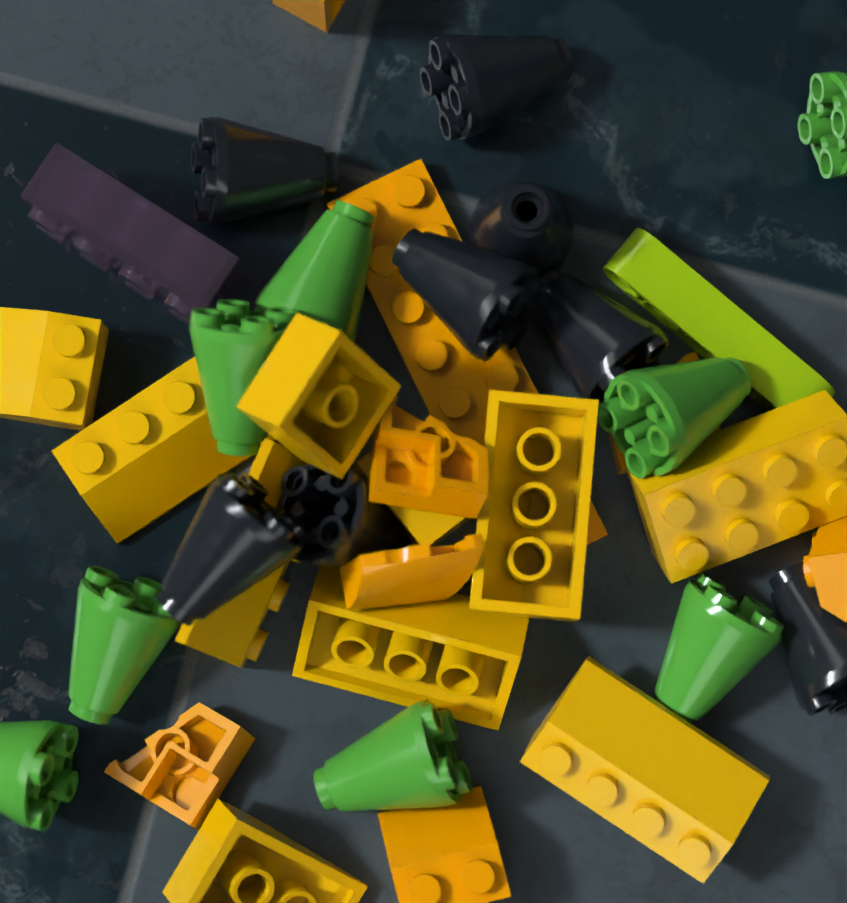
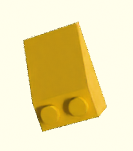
(50, 367)
(251, 862)

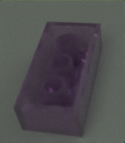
(131, 234)

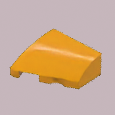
(426, 466)
(410, 574)
(186, 764)

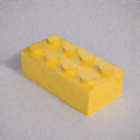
(748, 487)

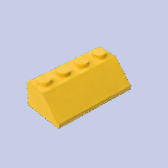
(146, 454)
(535, 505)
(235, 629)
(412, 651)
(645, 769)

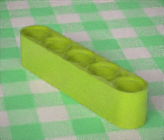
(710, 320)

